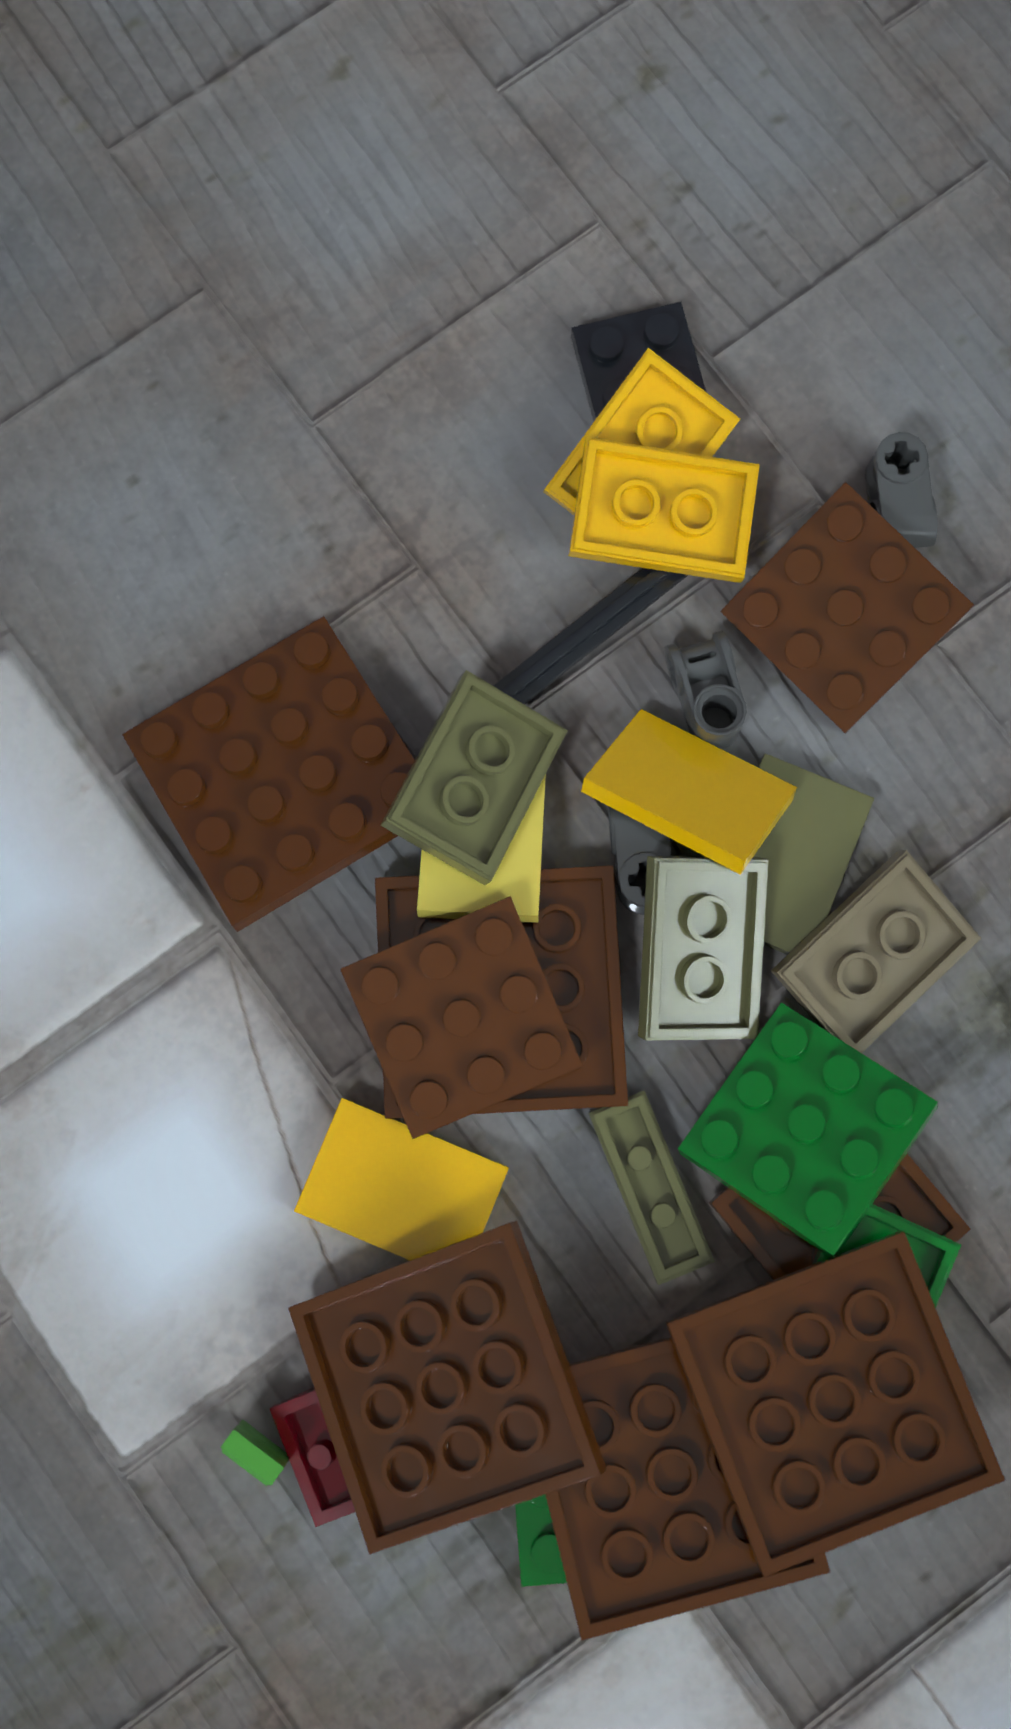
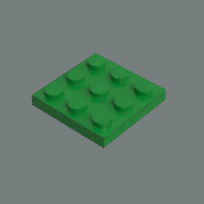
(808, 1129)

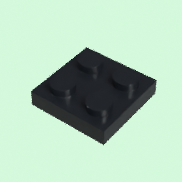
(613, 347)

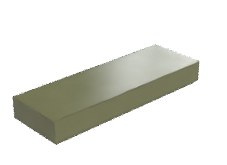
(651, 1188)

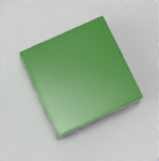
(255, 1453)

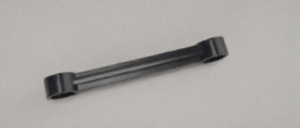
(587, 633)

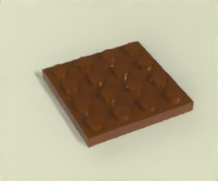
(276, 772)
(581, 965)
(446, 1389)
(834, 1403)
(660, 1520)

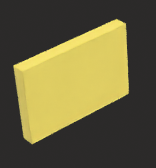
(452, 894)

